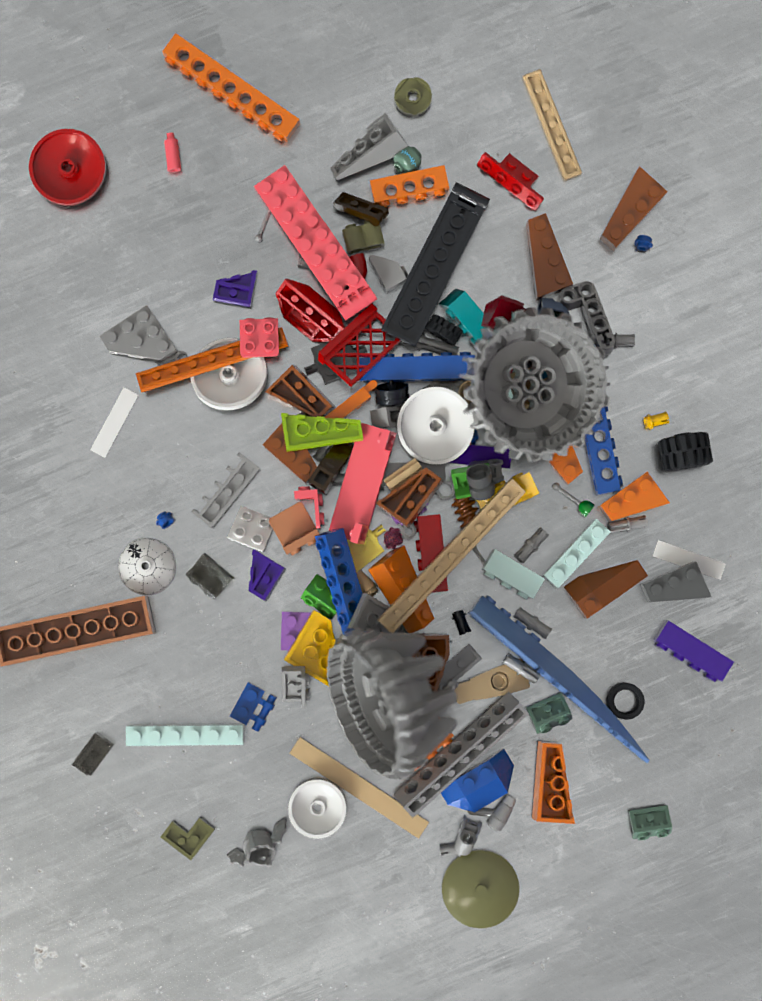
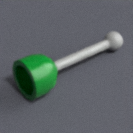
(584, 507)

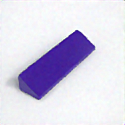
(482, 453)

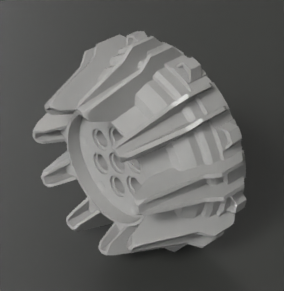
(572, 386)
(387, 700)

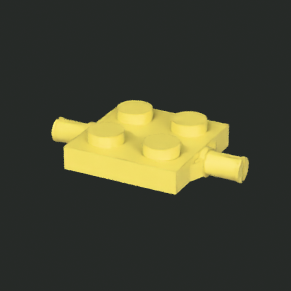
(365, 553)

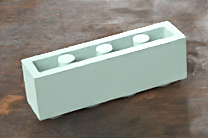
(576, 553)

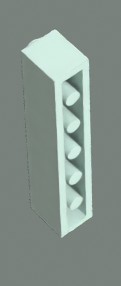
(185, 735)

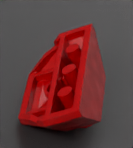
(309, 311)

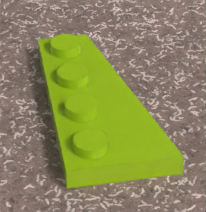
(313, 432)

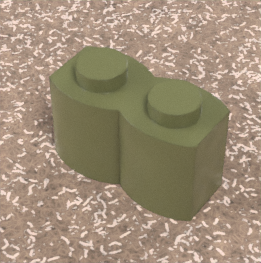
(362, 237)

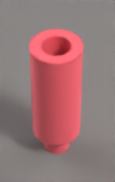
(172, 153)

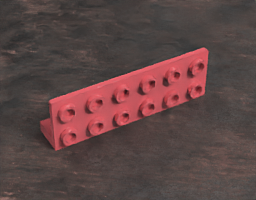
(362, 483)

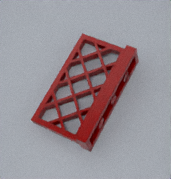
(346, 337)

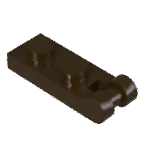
(361, 208)

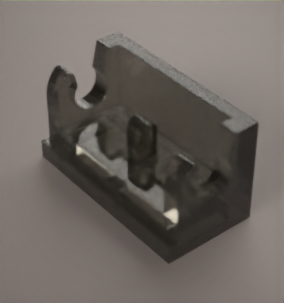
(92, 754)

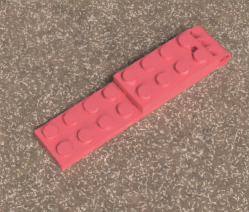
(315, 243)

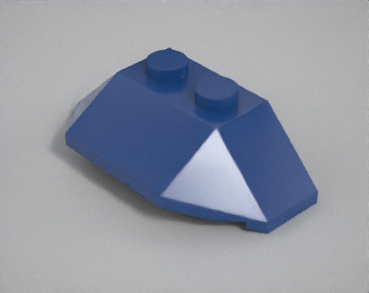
(481, 783)

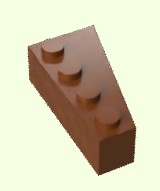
(547, 262)

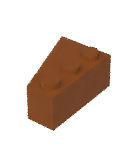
(411, 497)

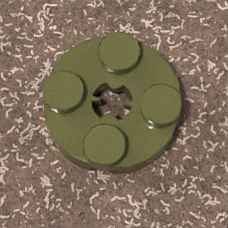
(423, 96)

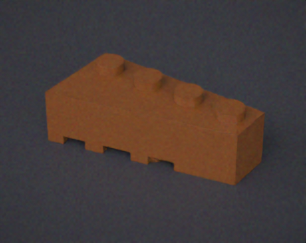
(634, 206)

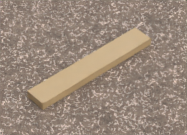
(552, 125)

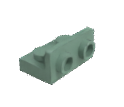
(549, 713)
(650, 822)

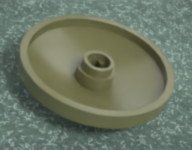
(480, 889)

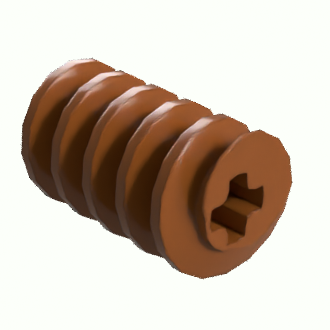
(465, 509)

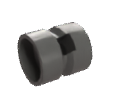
(480, 481)

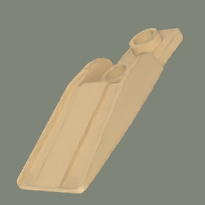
(491, 684)

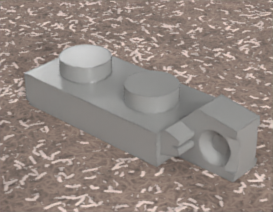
(460, 664)

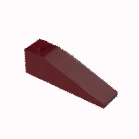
(500, 307)

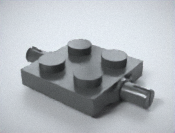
(327, 373)

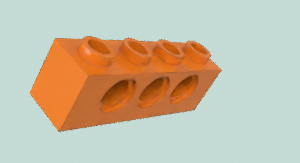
(416, 178)

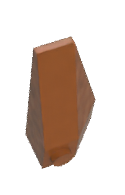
(435, 645)

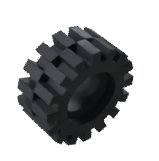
(444, 329)

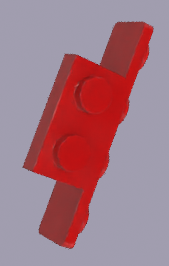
(514, 177)

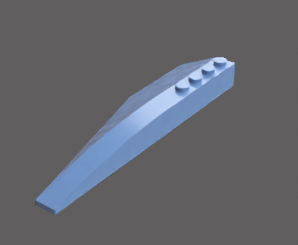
(550, 667)

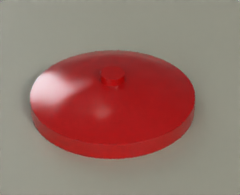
(67, 167)

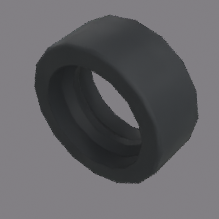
(628, 715)

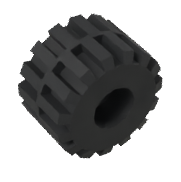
(685, 451)

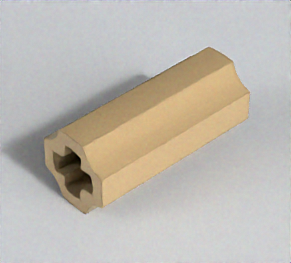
(403, 474)

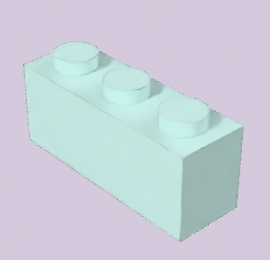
(512, 574)

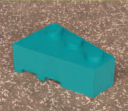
(465, 313)

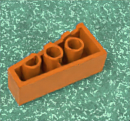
(393, 576)
(551, 786)

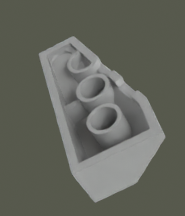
(376, 146)

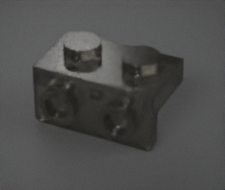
(209, 576)

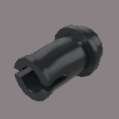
(461, 622)

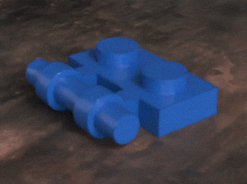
(247, 704)

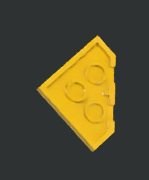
(312, 646)

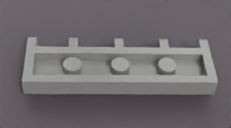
(227, 491)

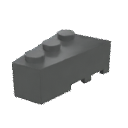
(677, 584)

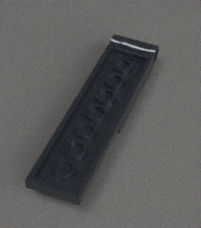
(435, 264)

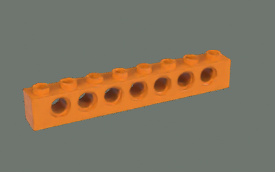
(178, 46)

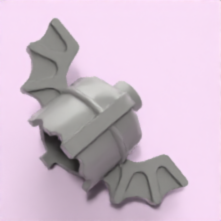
(259, 845)

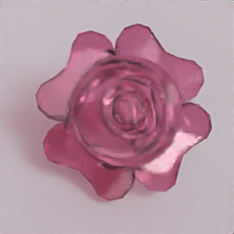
(392, 538)

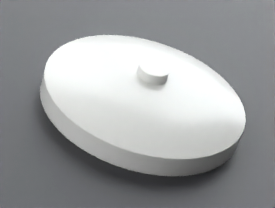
(231, 385)
(434, 425)

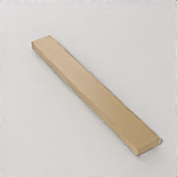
(358, 787)

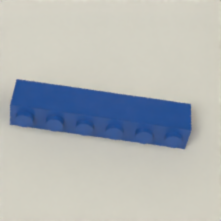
(417, 368)

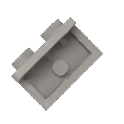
(294, 684)

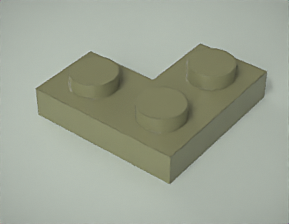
(188, 842)

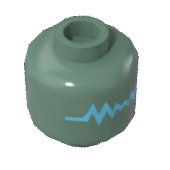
(407, 160)

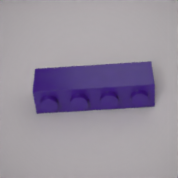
(694, 651)

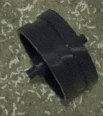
(391, 393)

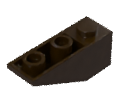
(330, 467)

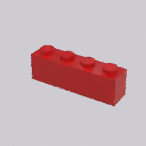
(430, 543)

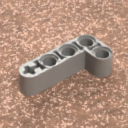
(592, 318)

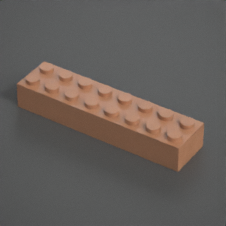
(75, 630)

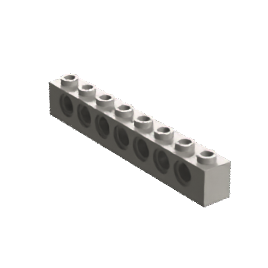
(460, 754)

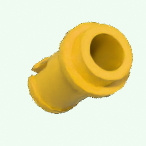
(656, 420)

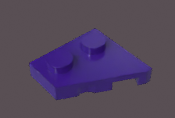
(236, 290)
(264, 575)

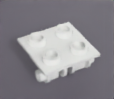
(251, 529)

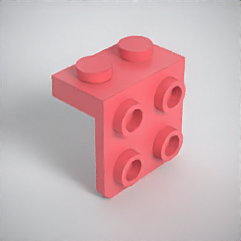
(259, 337)
(306, 493)

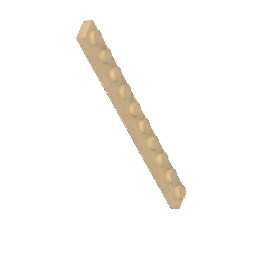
(451, 556)

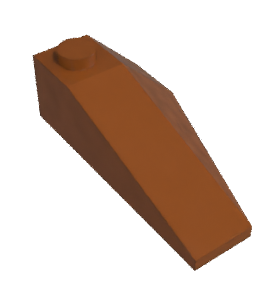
(599, 588)

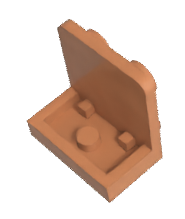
(294, 528)

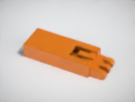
(354, 402)

